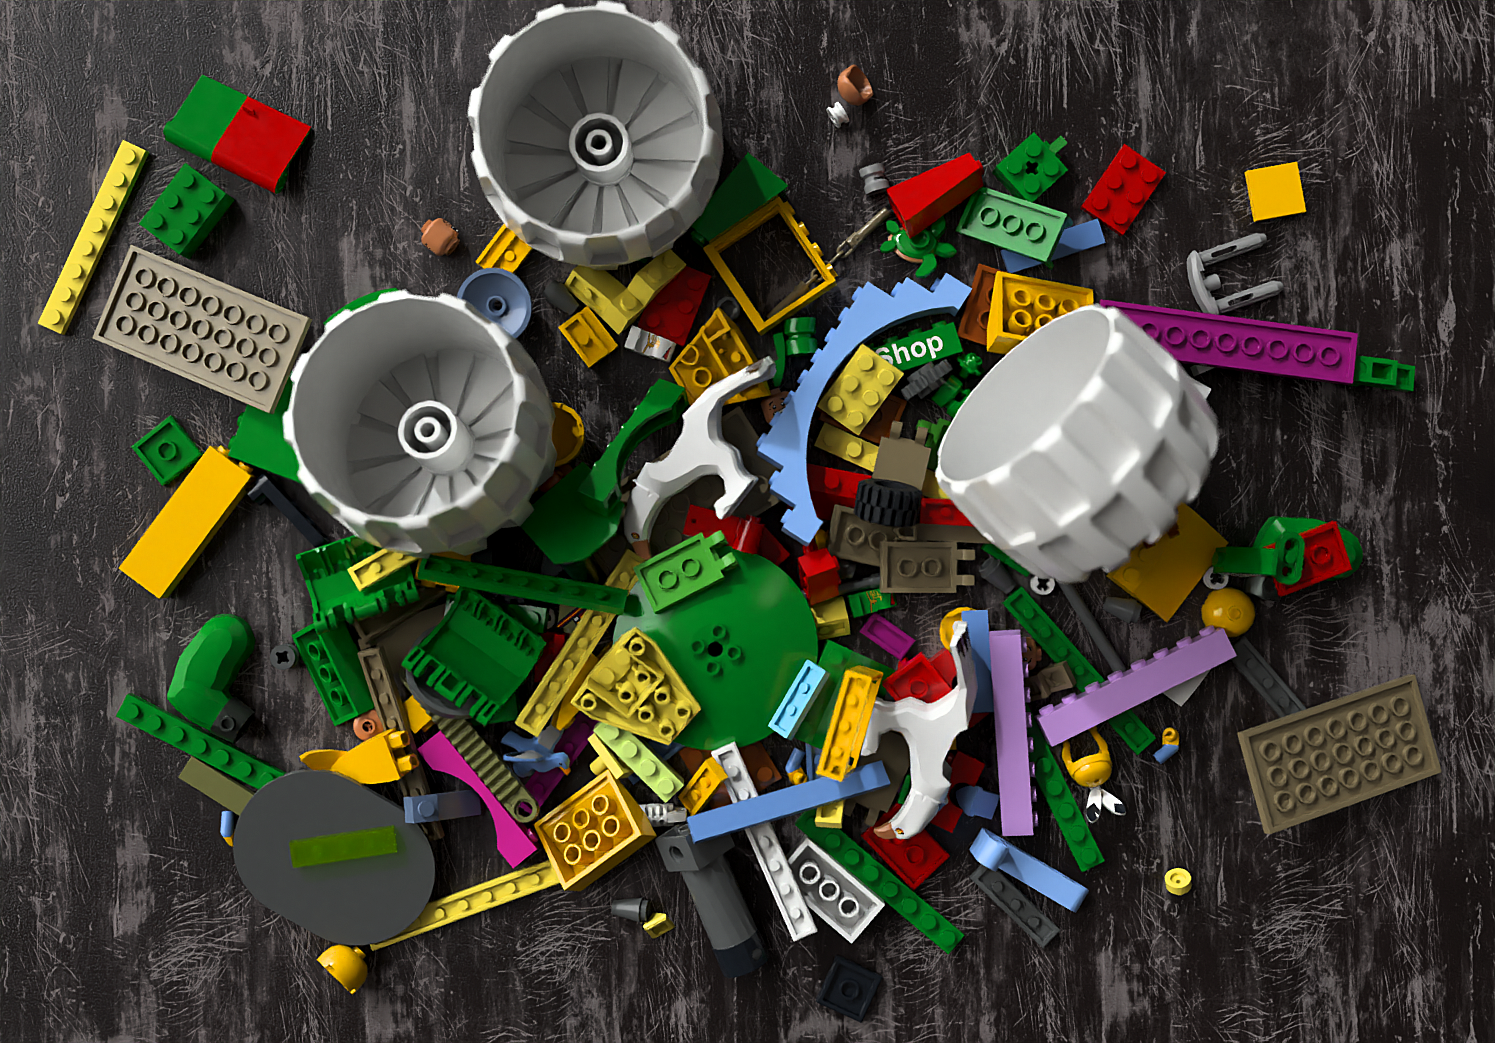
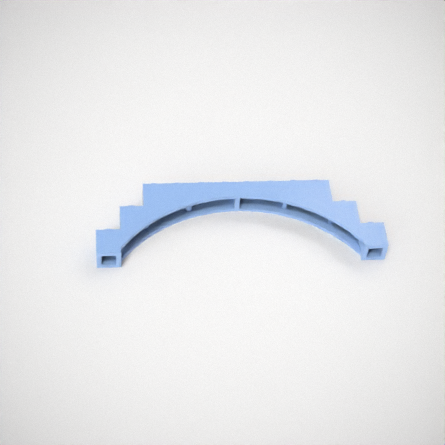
(867, 317)

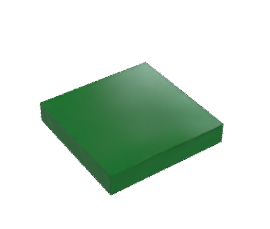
(167, 450)

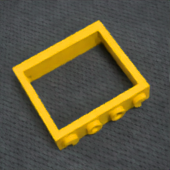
(800, 232)
(849, 722)

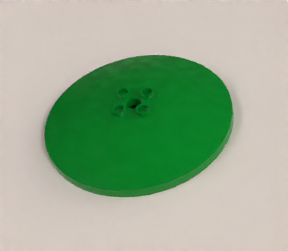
(764, 641)

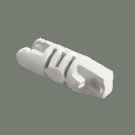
(664, 814)

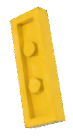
(703, 786)

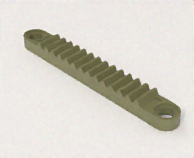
(484, 761)

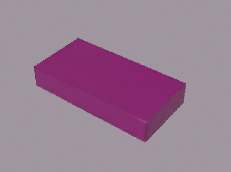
(887, 635)

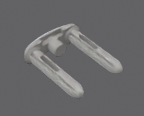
(1203, 285)

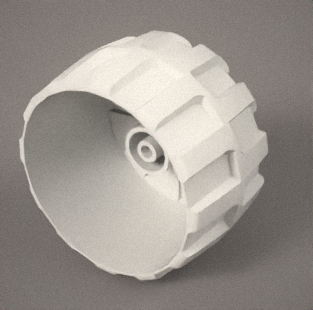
(584, 85)
(421, 425)
(1078, 445)

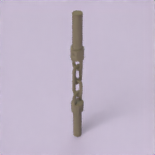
(852, 241)

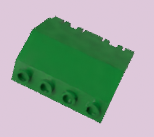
(336, 594)
(477, 652)

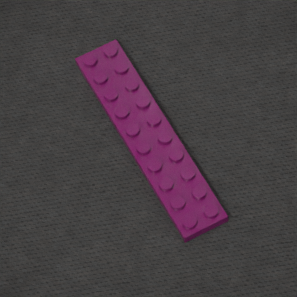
(1247, 343)

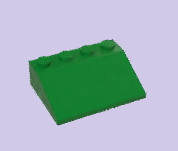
(836, 661)

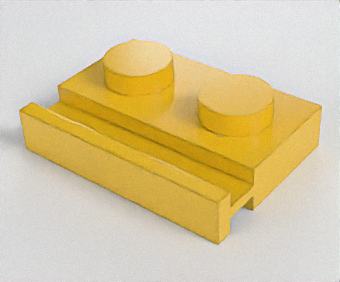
(504, 251)
(588, 337)

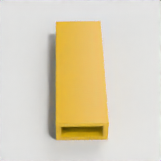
(188, 521)

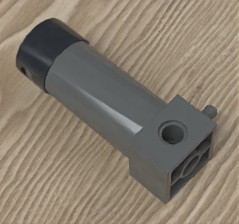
(716, 897)

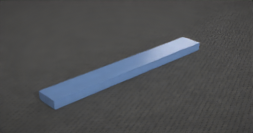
(786, 802)

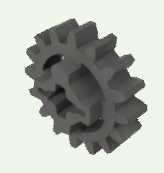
(926, 379)

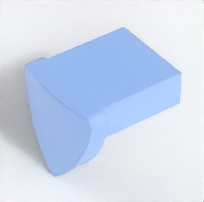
(977, 801)

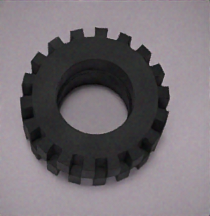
(888, 502)

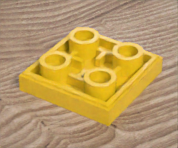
(1275, 191)

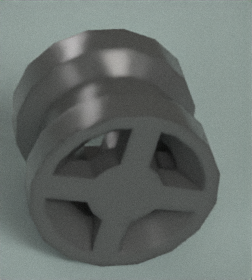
(289, 654)

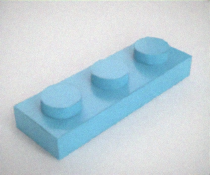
(799, 699)

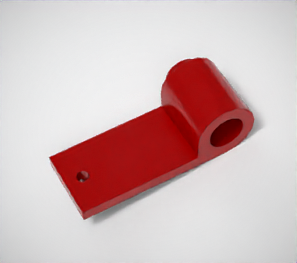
(740, 532)

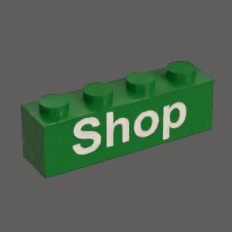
(921, 346)

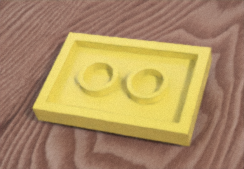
(860, 389)

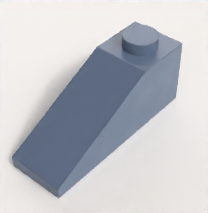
(441, 806)

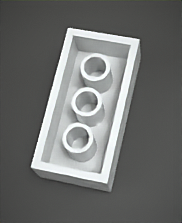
(832, 889)

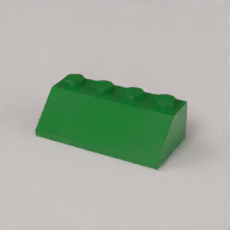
(335, 671)

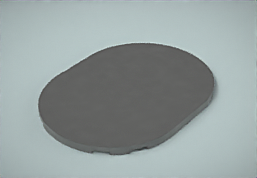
(338, 900)

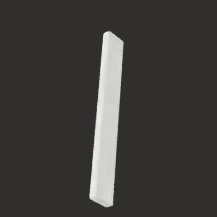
(767, 847)

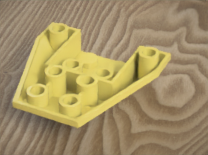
(637, 690)

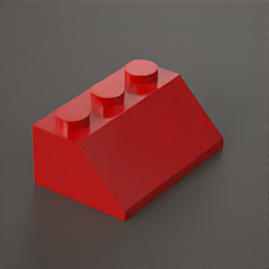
(831, 487)

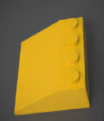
(1025, 305)
(1171, 568)
(593, 831)

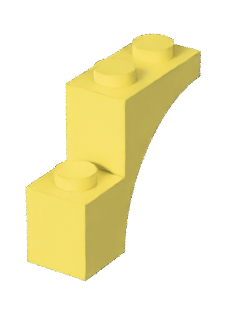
(642, 290)

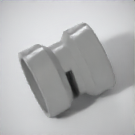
(874, 179)

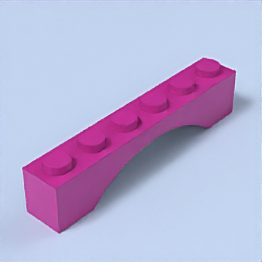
(513, 837)

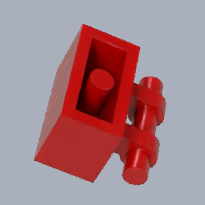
(818, 574)

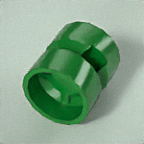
(800, 336)
(944, 395)

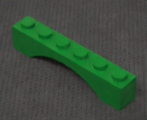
(659, 408)

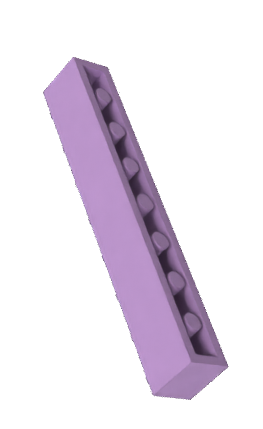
(1135, 685)
(1011, 732)

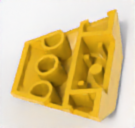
(713, 356)

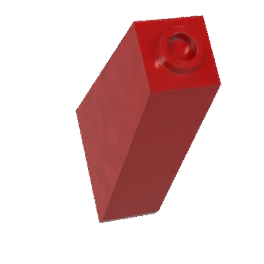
(934, 193)

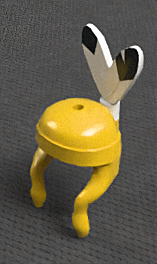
(1092, 773)

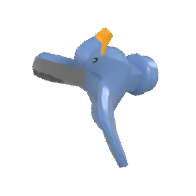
(536, 752)

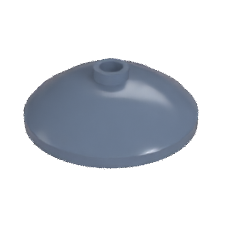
(498, 284)

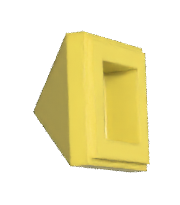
(658, 924)

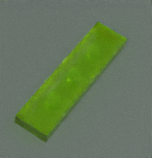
(343, 846)

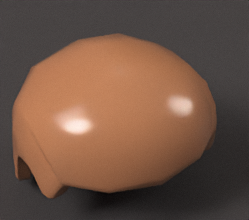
(854, 86)

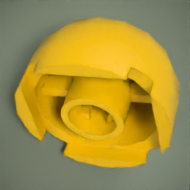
(1228, 610)
(345, 965)

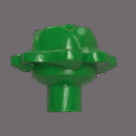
(970, 364)

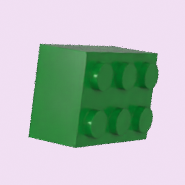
(186, 211)

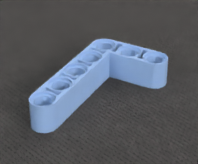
(998, 853)

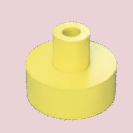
(1178, 881)

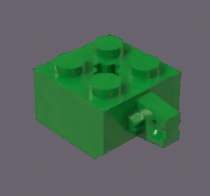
(1041, 158)

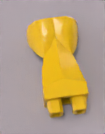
(371, 762)

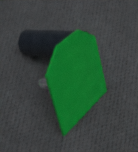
(569, 530)

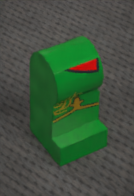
(870, 601)

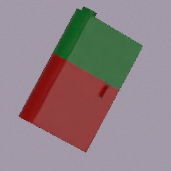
(237, 134)

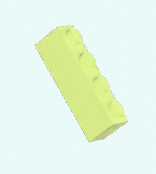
(642, 760)

